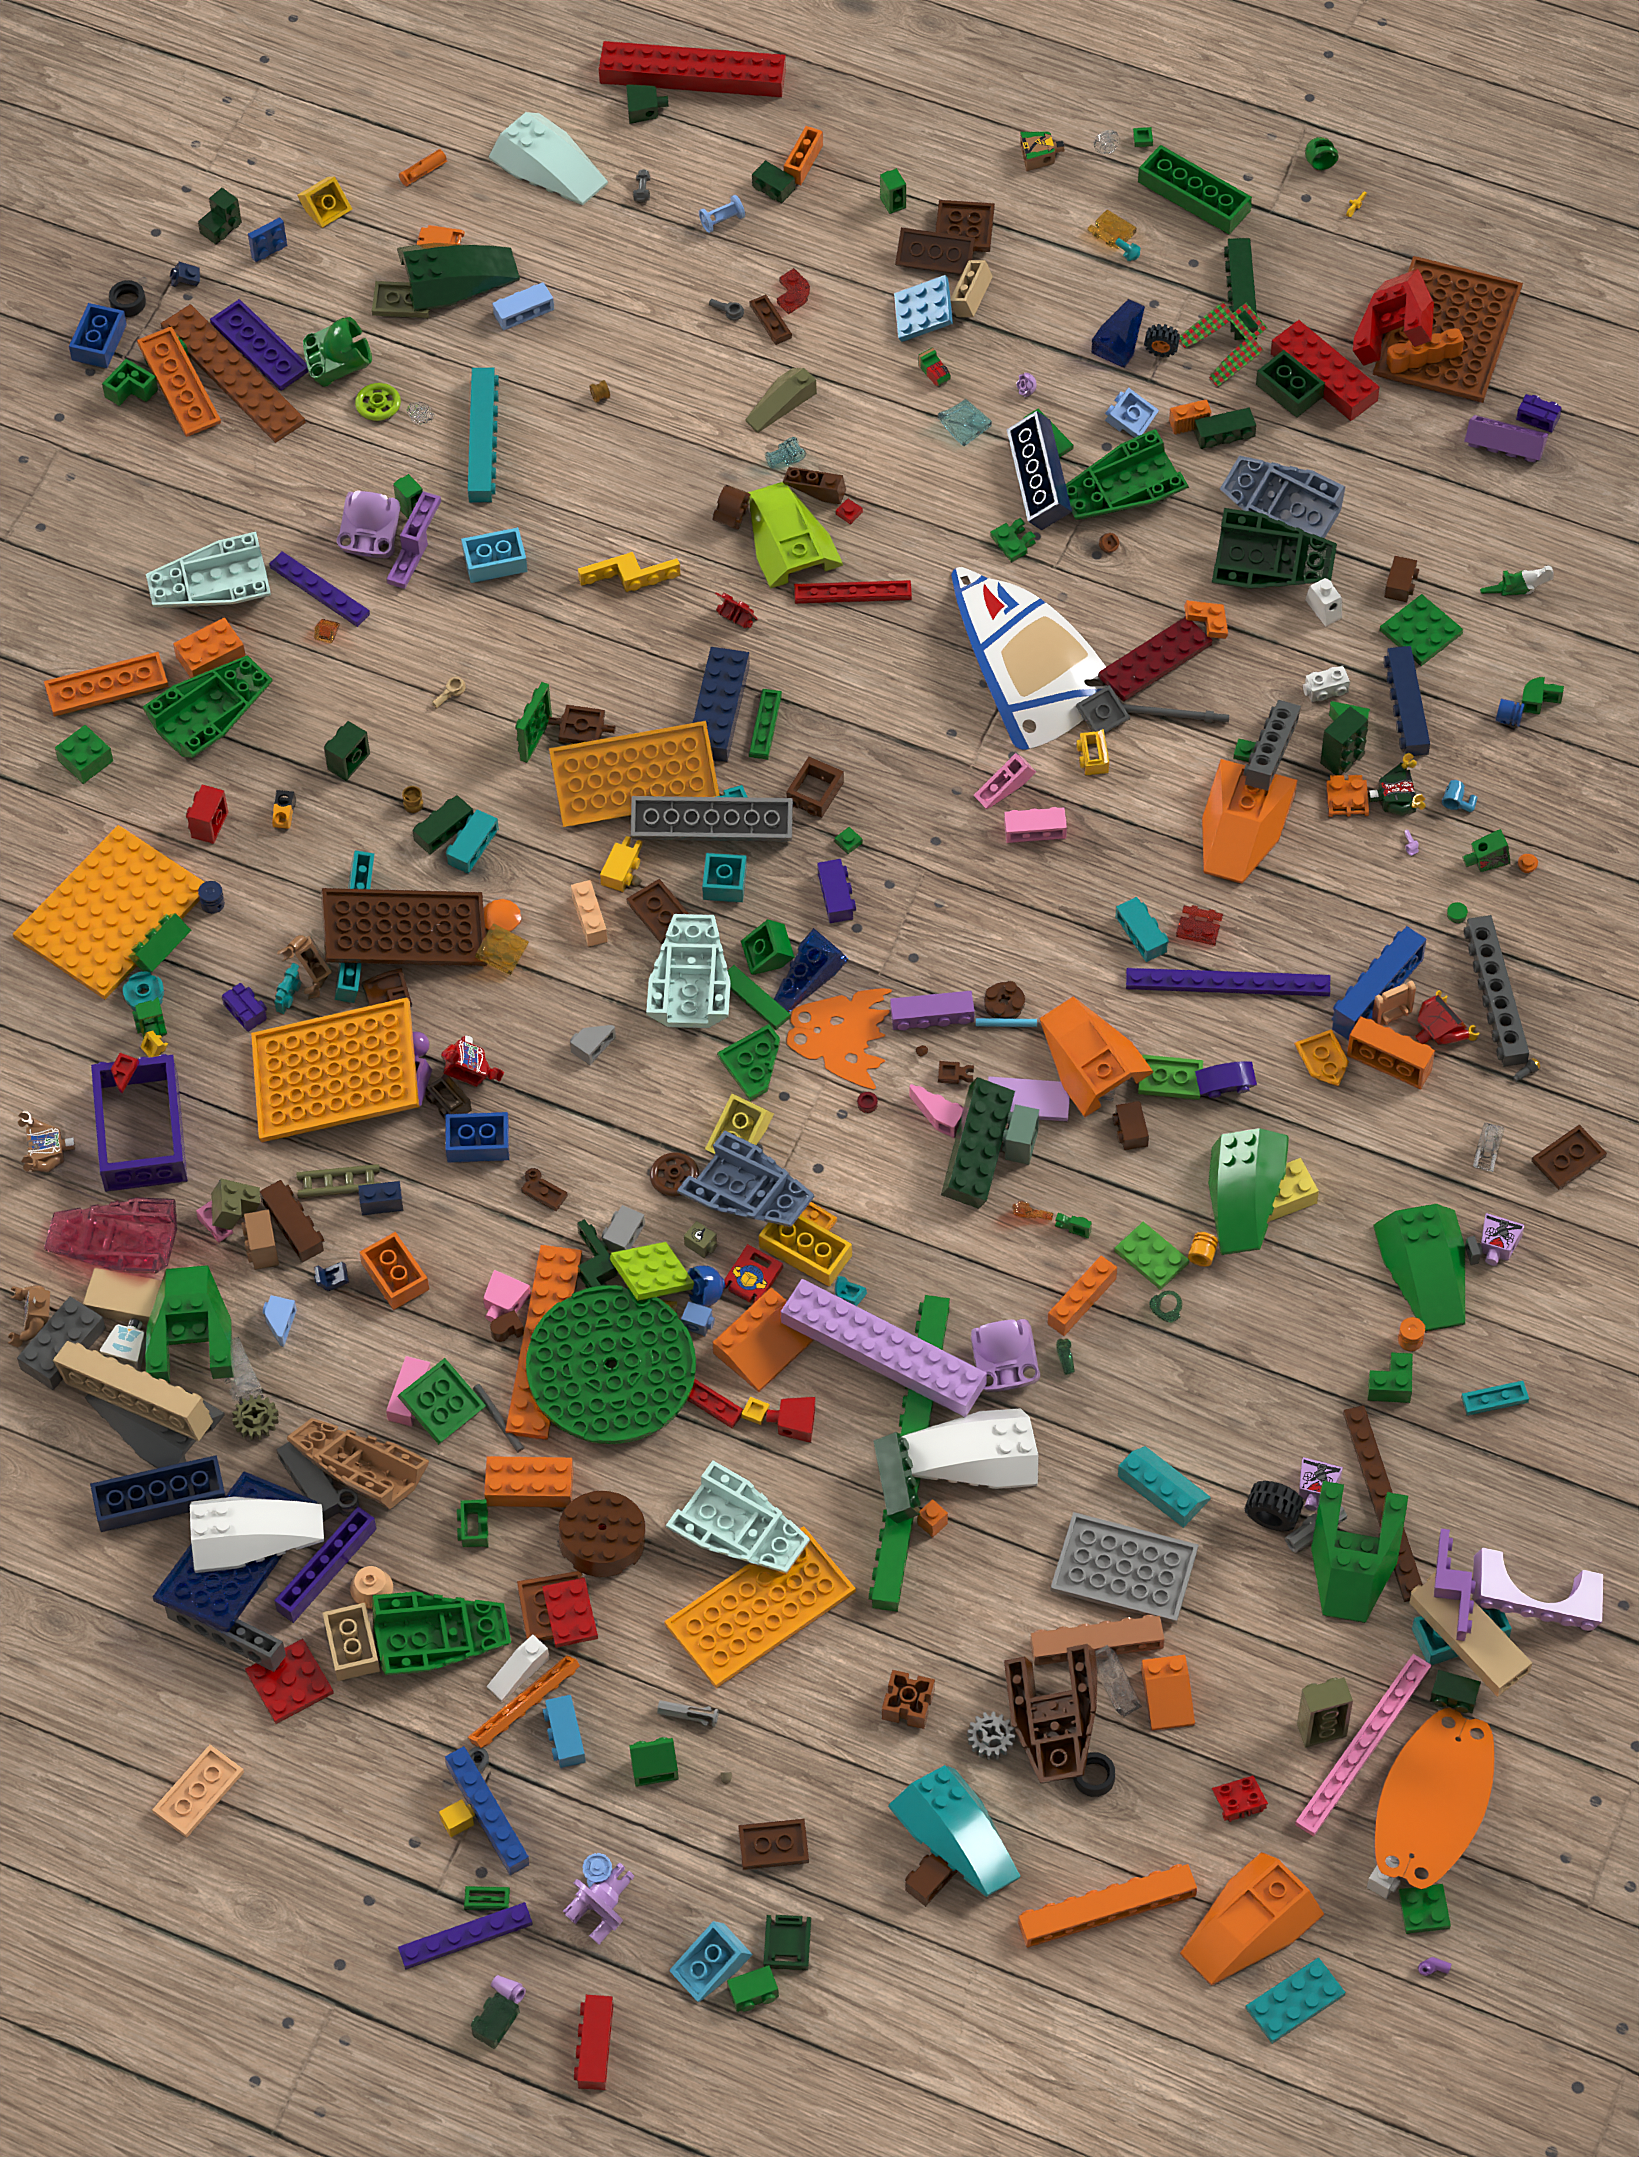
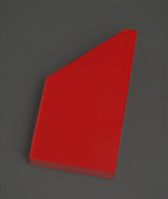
(123, 1070)

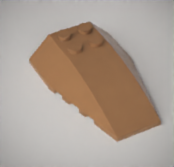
(362, 1464)

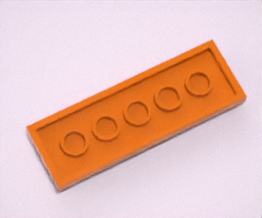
(179, 381)
(106, 684)

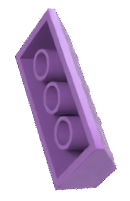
(1506, 438)

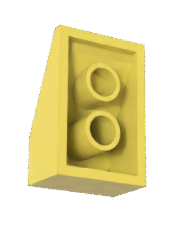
(742, 1120)

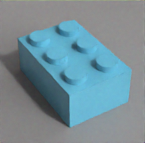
(494, 555)

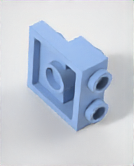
(1131, 413)

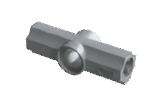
(1303, 1535)

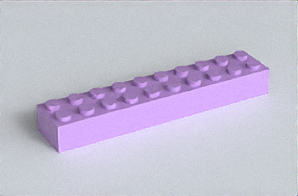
(883, 1347)

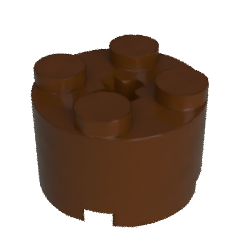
(731, 506)

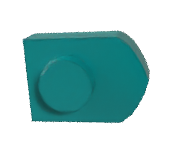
(849, 1291)

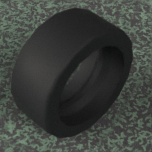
(123, 287)
(1097, 1790)

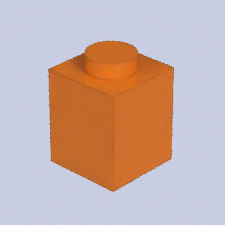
(932, 1518)

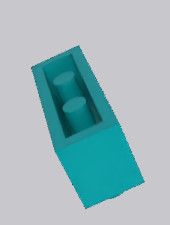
(472, 841)
(1142, 929)

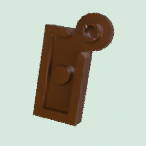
(542, 1190)

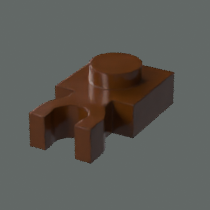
(951, 1072)

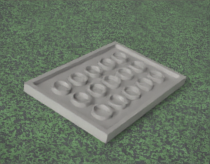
(1124, 1567)

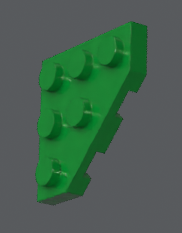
(752, 1060)

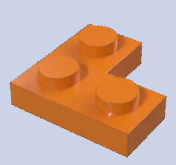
(1211, 614)

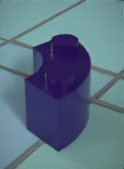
(1226, 1078)

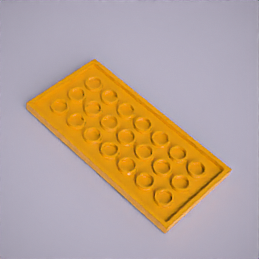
(602, 775)
(757, 1611)

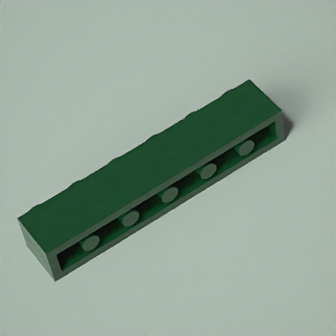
(1240, 282)

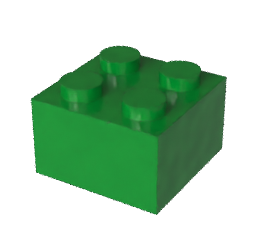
(84, 754)

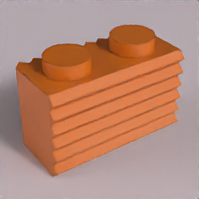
(1183, 416)

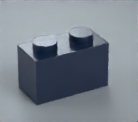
(380, 1198)

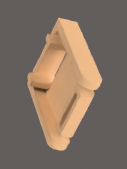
(1394, 1003)

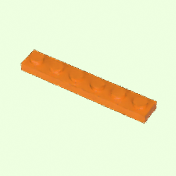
(529, 1697)

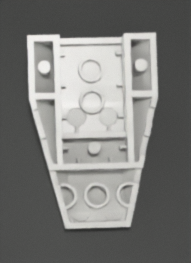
(978, 1449)
(248, 1529)

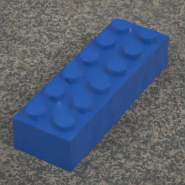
(1384, 974)

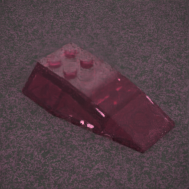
(117, 1236)

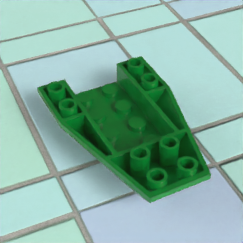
(1125, 479)
(206, 706)

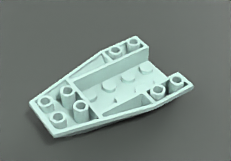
(214, 575)

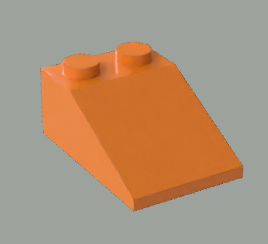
(1168, 1692)

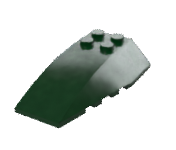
(454, 272)
(1269, 553)

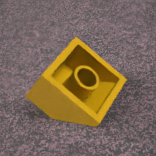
(325, 201)

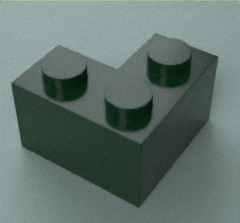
(222, 218)

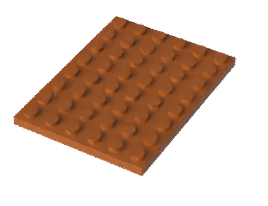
(1482, 312)

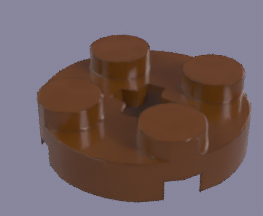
(1006, 990)

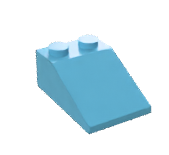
(710, 1961)

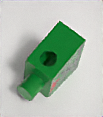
(1488, 852)

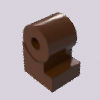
(506, 1326)

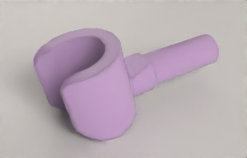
(1412, 847)

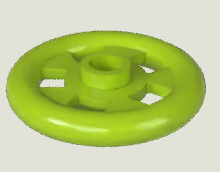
(378, 415)

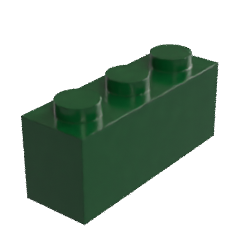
(1225, 428)
(442, 824)

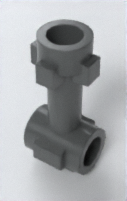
(642, 194)

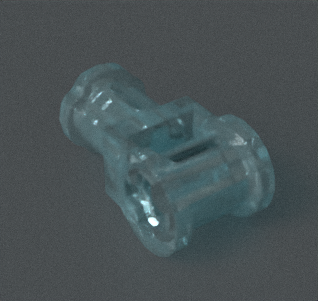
(786, 453)

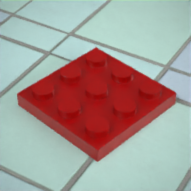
(293, 1685)

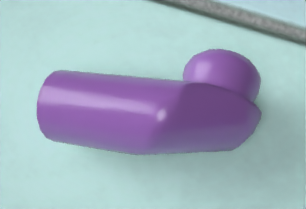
(1432, 1965)

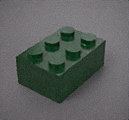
(1290, 383)
(1344, 741)

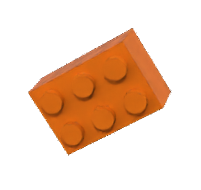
(209, 648)
(394, 1270)

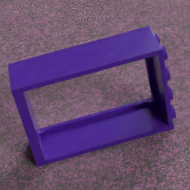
(150, 1170)

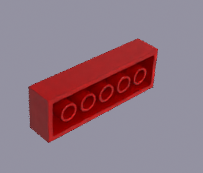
(1345, 384)

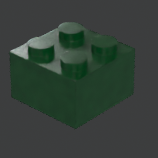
(346, 750)

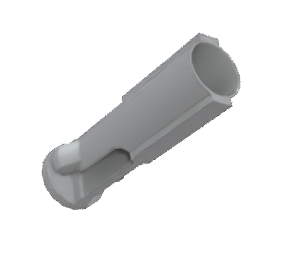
(683, 1711)

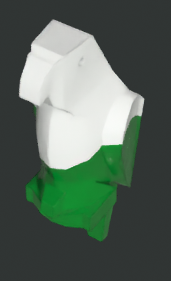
(1521, 582)

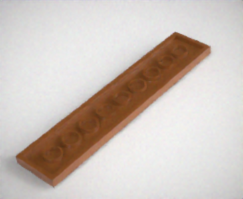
(234, 374)

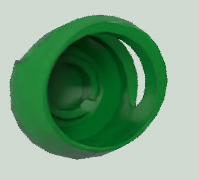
(1320, 153)

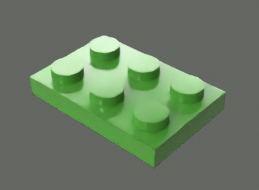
(1171, 1077)
(1151, 1255)

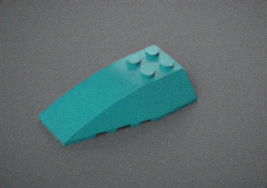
(957, 1827)

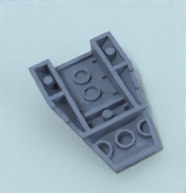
(1285, 494)
(747, 1184)

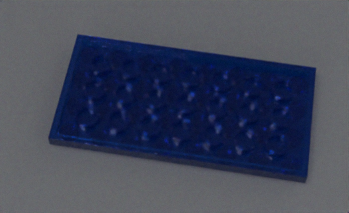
(223, 1594)

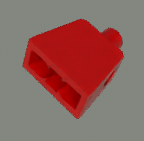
(794, 1418)

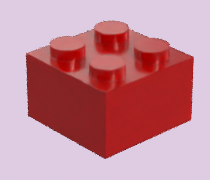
(207, 813)

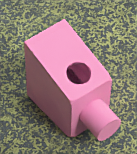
(504, 1295)

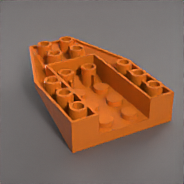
(1242, 821)

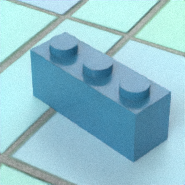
(564, 1731)

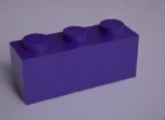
(836, 890)

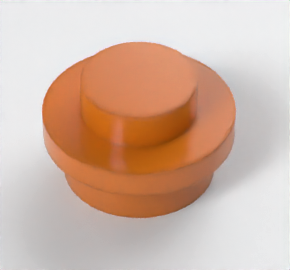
(1527, 863)

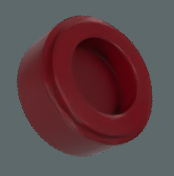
(867, 1102)

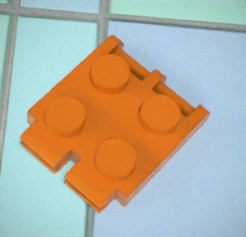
(437, 234)
(1347, 795)

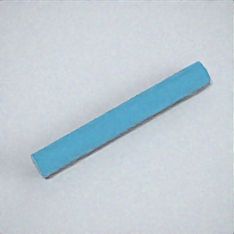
(995, 1022)

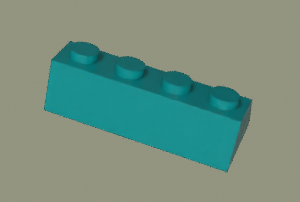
(1162, 1485)

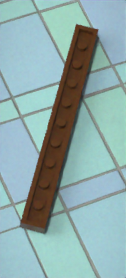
(1378, 1486)

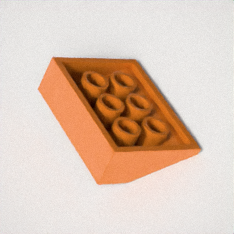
(758, 1342)

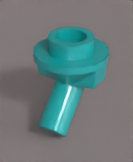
(1132, 251)

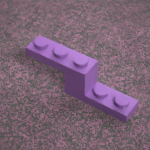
(413, 540)
(1454, 1585)

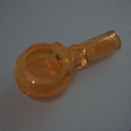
(1023, 1210)

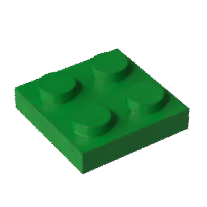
(1424, 1909)

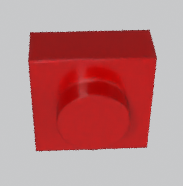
(849, 511)

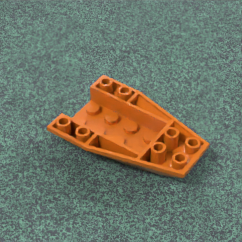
(1090, 1054)
(1251, 1919)

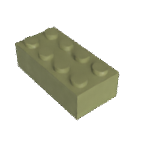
(1324, 1711)

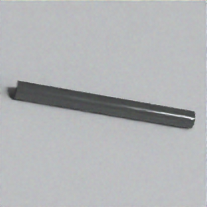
(497, 1417)

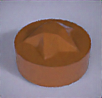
(1109, 542)

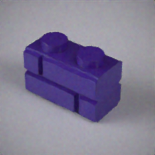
(1539, 413)
(244, 1006)

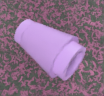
(508, 1988)

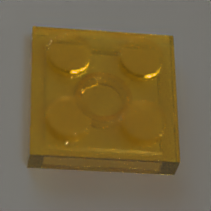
(501, 949)

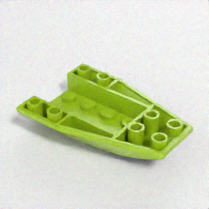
(788, 535)

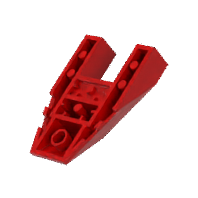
(1393, 305)

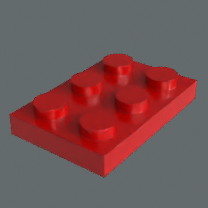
(570, 1612)

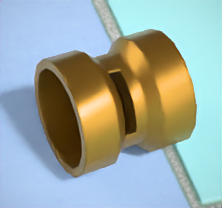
(412, 799)

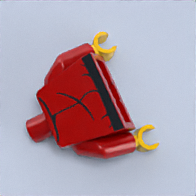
(1442, 1023)

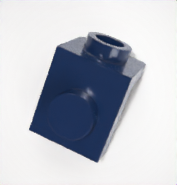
(185, 273)
(332, 1276)

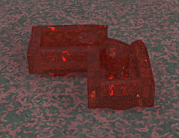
(797, 292)

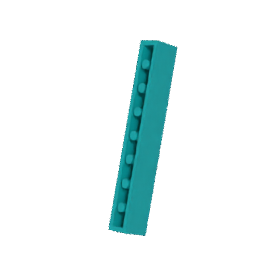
(482, 435)
(349, 973)

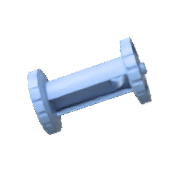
(722, 213)
(597, 1868)

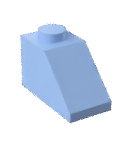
(279, 1317)

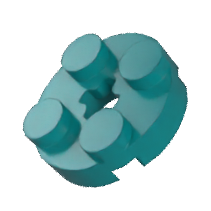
(136, 983)

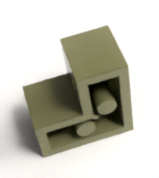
(232, 1201)

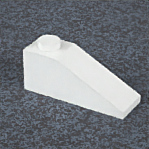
(519, 1668)

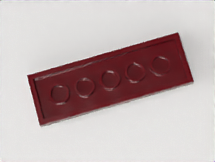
(1155, 658)

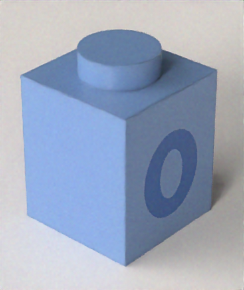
(698, 1318)

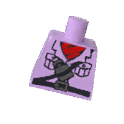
(1499, 1238)
(1311, 1479)

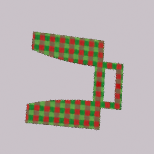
(1242, 354)

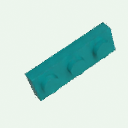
(1495, 1398)

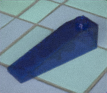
(1119, 334)

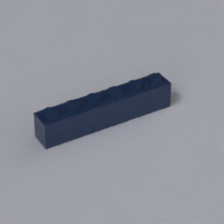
(1407, 701)

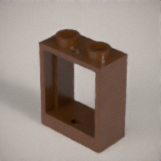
(823, 772)

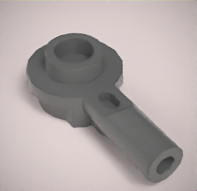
(733, 310)

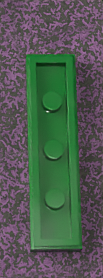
(765, 724)
(757, 998)

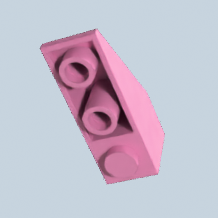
(940, 1113)

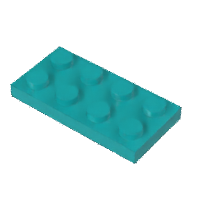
(1295, 2000)

